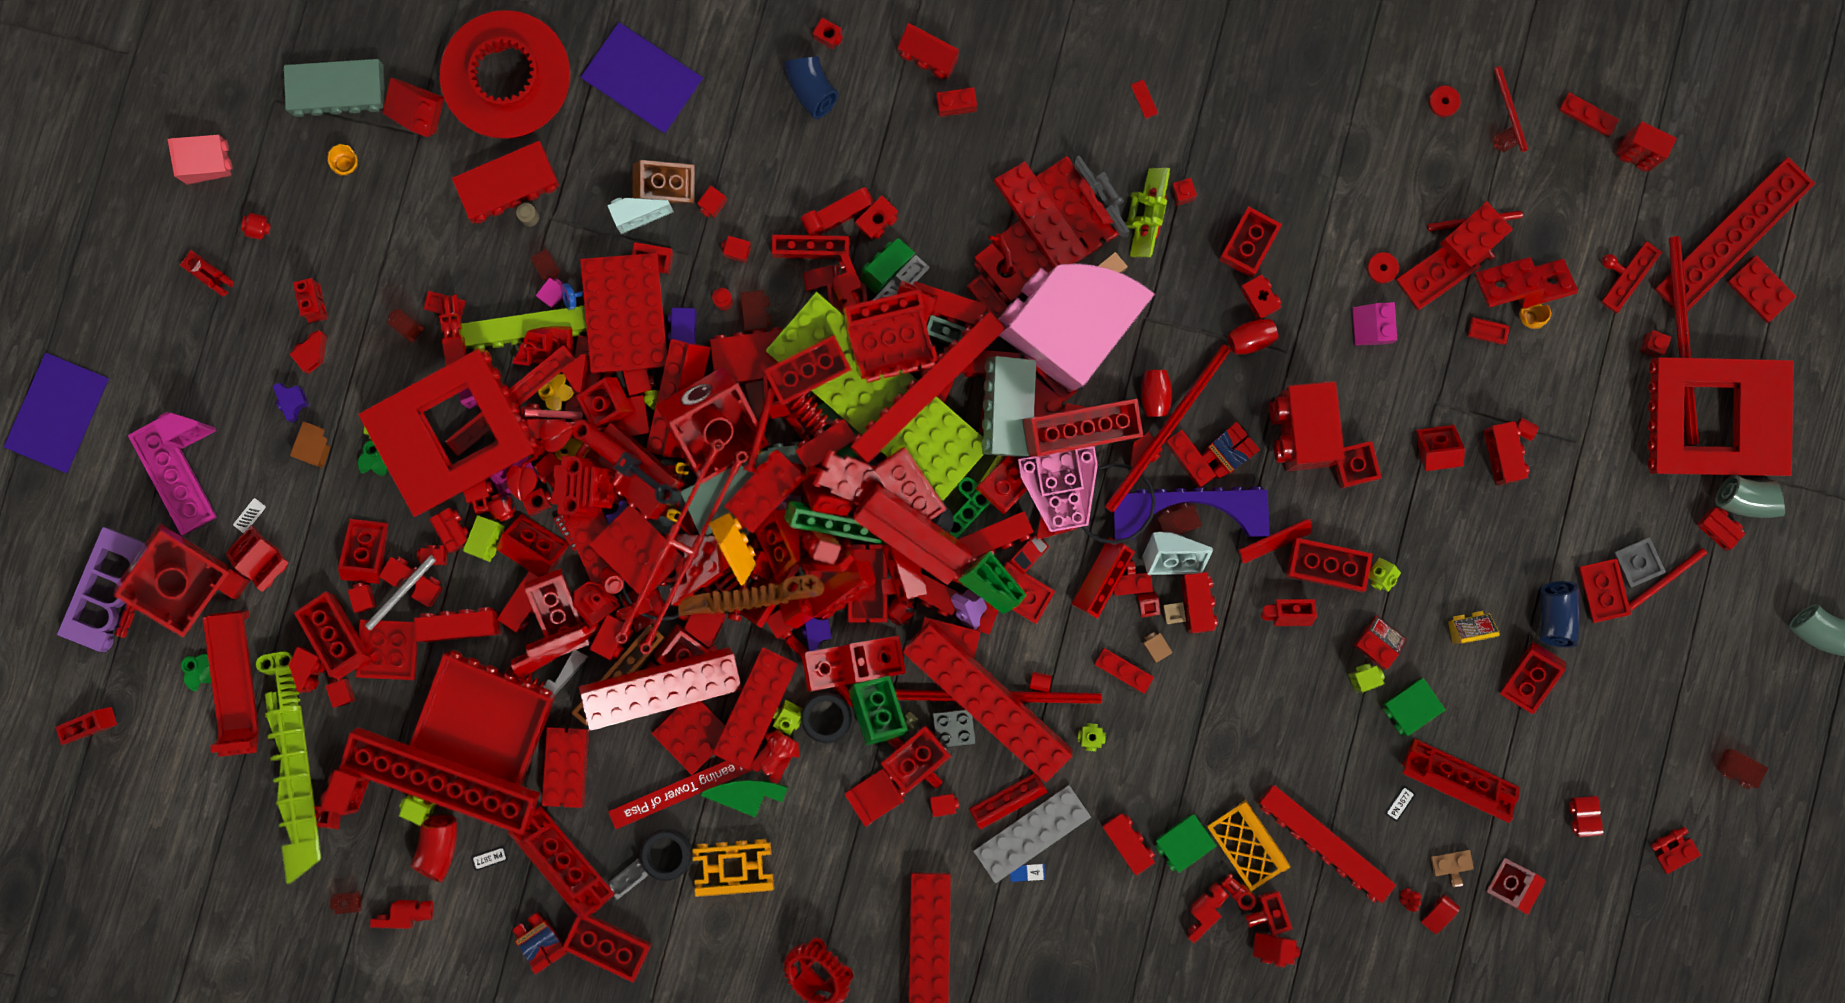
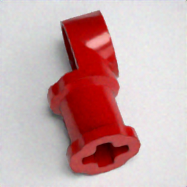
(1238, 891)

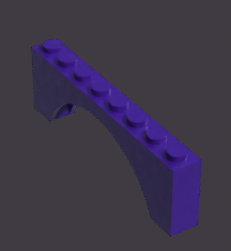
(1246, 507)

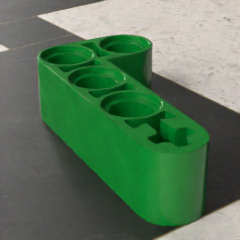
(970, 504)

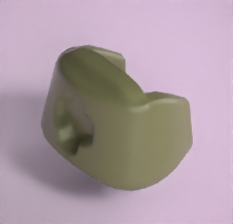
(910, 720)

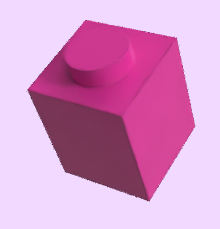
(551, 293)

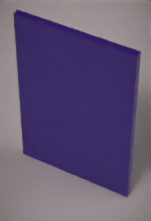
(641, 77)
(56, 413)

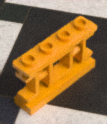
(734, 884)

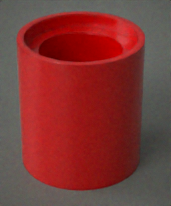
(1527, 429)
(1040, 681)

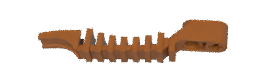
(756, 598)

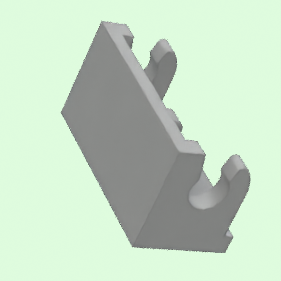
(627, 879)

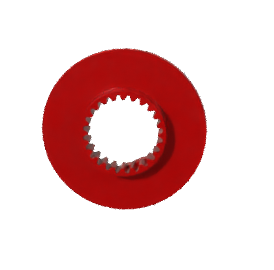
(493, 34)

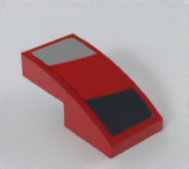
(1029, 554)

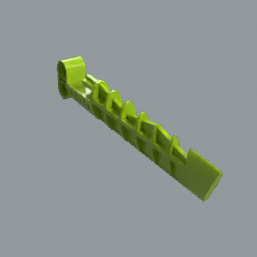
(295, 787)

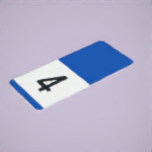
(1028, 873)

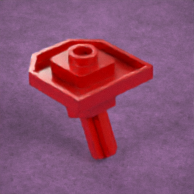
(593, 602)
(651, 605)

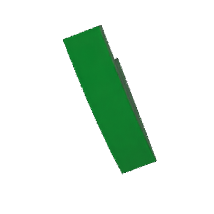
(746, 794)

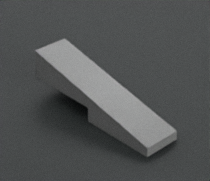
(910, 272)
(573, 664)

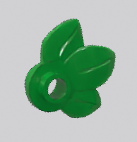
(371, 460)
(198, 674)

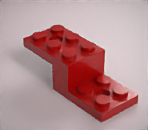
(1526, 283)
(853, 663)

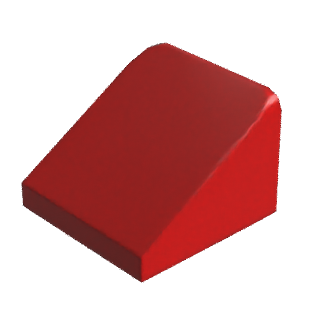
(1149, 604)

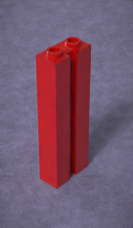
(912, 534)

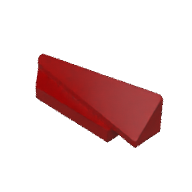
(551, 647)

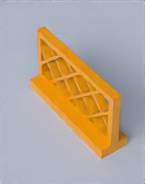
(1264, 840)

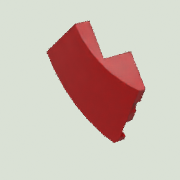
(542, 343)

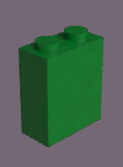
(1413, 707)
(1184, 843)

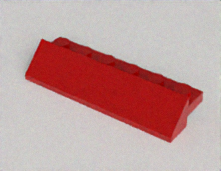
(683, 367)
(1461, 780)
(563, 865)

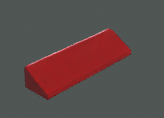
(1275, 541)
(1008, 800)

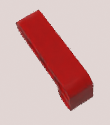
(837, 213)

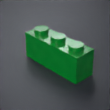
(886, 265)

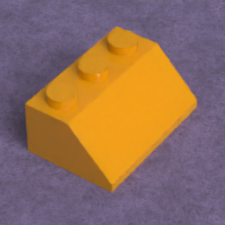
(734, 546)

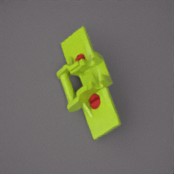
(1149, 225)

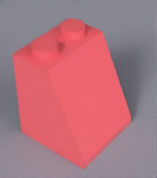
(199, 158)

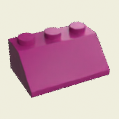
(181, 430)

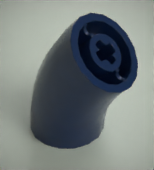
(811, 86)
(1560, 614)

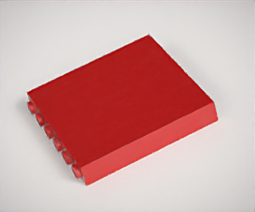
(482, 718)

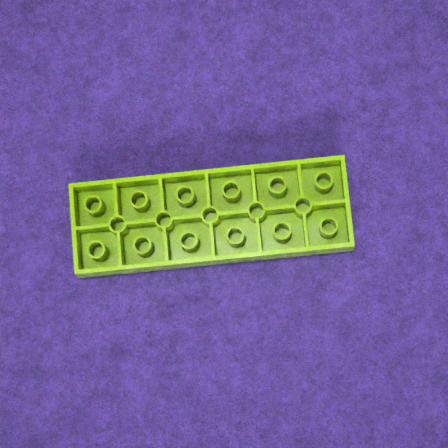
(935, 439)

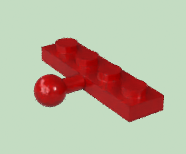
(1630, 276)

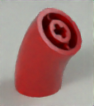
(435, 847)

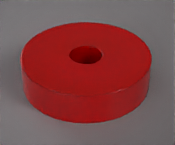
(1452, 98)
(1377, 274)

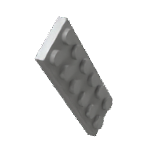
(1032, 834)

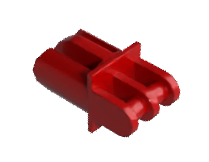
(720, 586)

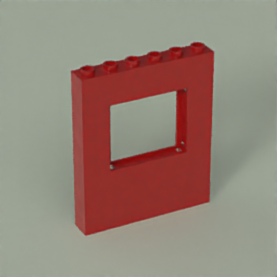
(1759, 421)
(414, 451)

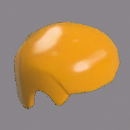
(342, 159)
(1535, 316)

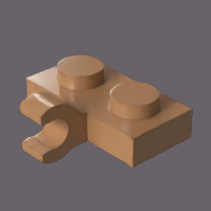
(1452, 864)

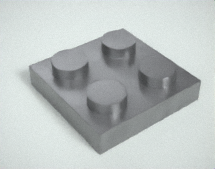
(1639, 562)

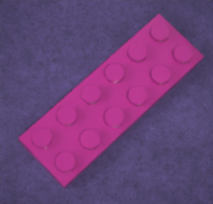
(173, 480)

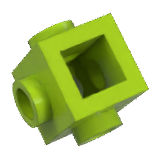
(1383, 575)
(787, 717)
(1083, 737)

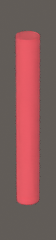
(553, 414)

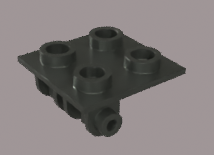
(954, 728)

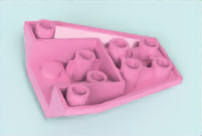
(1061, 486)

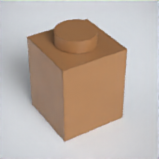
(1156, 647)

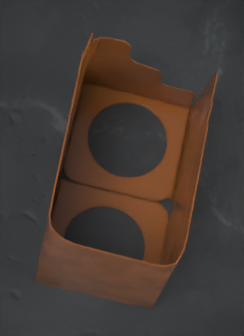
(311, 445)

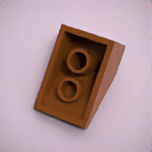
(663, 181)

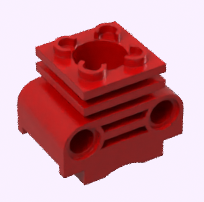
(582, 487)

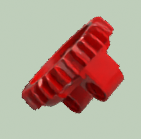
(808, 982)

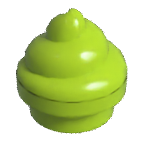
(651, 398)

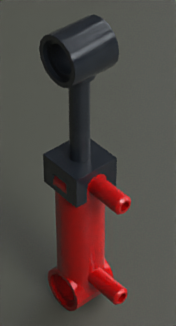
(624, 462)

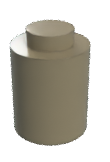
(527, 214)

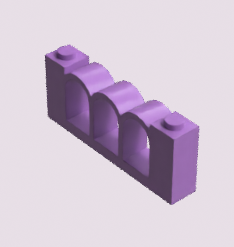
(81, 632)

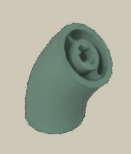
(1751, 498)
(1820, 629)

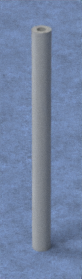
(400, 592)

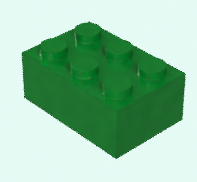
(877, 710)

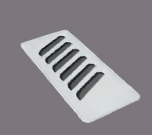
(249, 515)

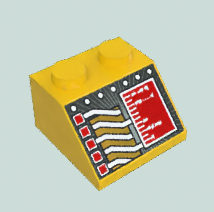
(1472, 628)

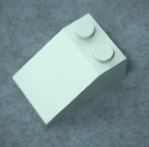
(632, 213)
(1175, 555)

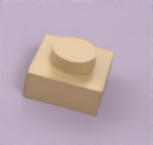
(1174, 613)

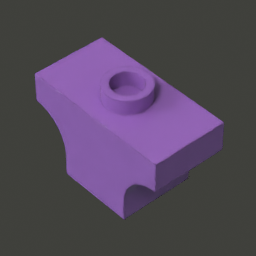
(969, 608)

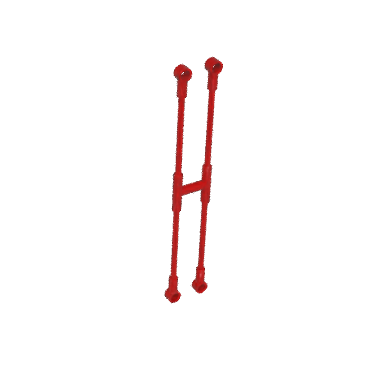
(691, 551)

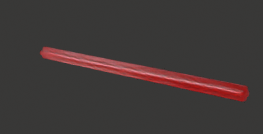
(1683, 334)
(1168, 427)
(843, 691)
(1042, 697)

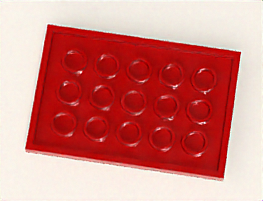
(624, 313)

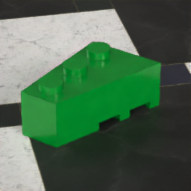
(993, 583)

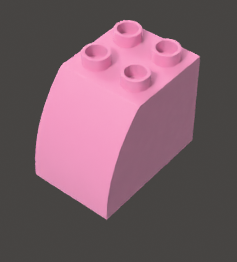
(1072, 319)

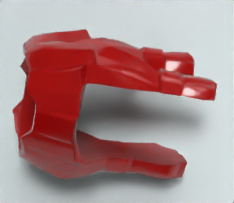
(776, 755)

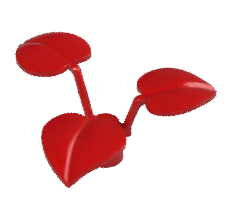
(554, 437)

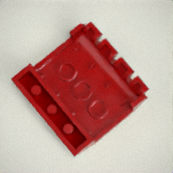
(889, 336)

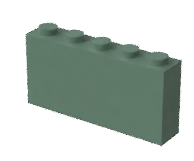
(334, 87)
(1007, 402)
(710, 490)

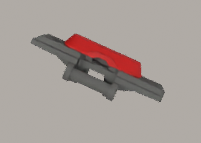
(1092, 188)

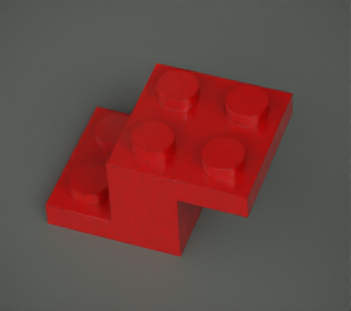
(257, 558)

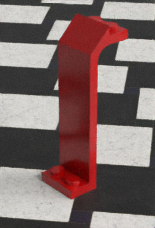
(231, 683)

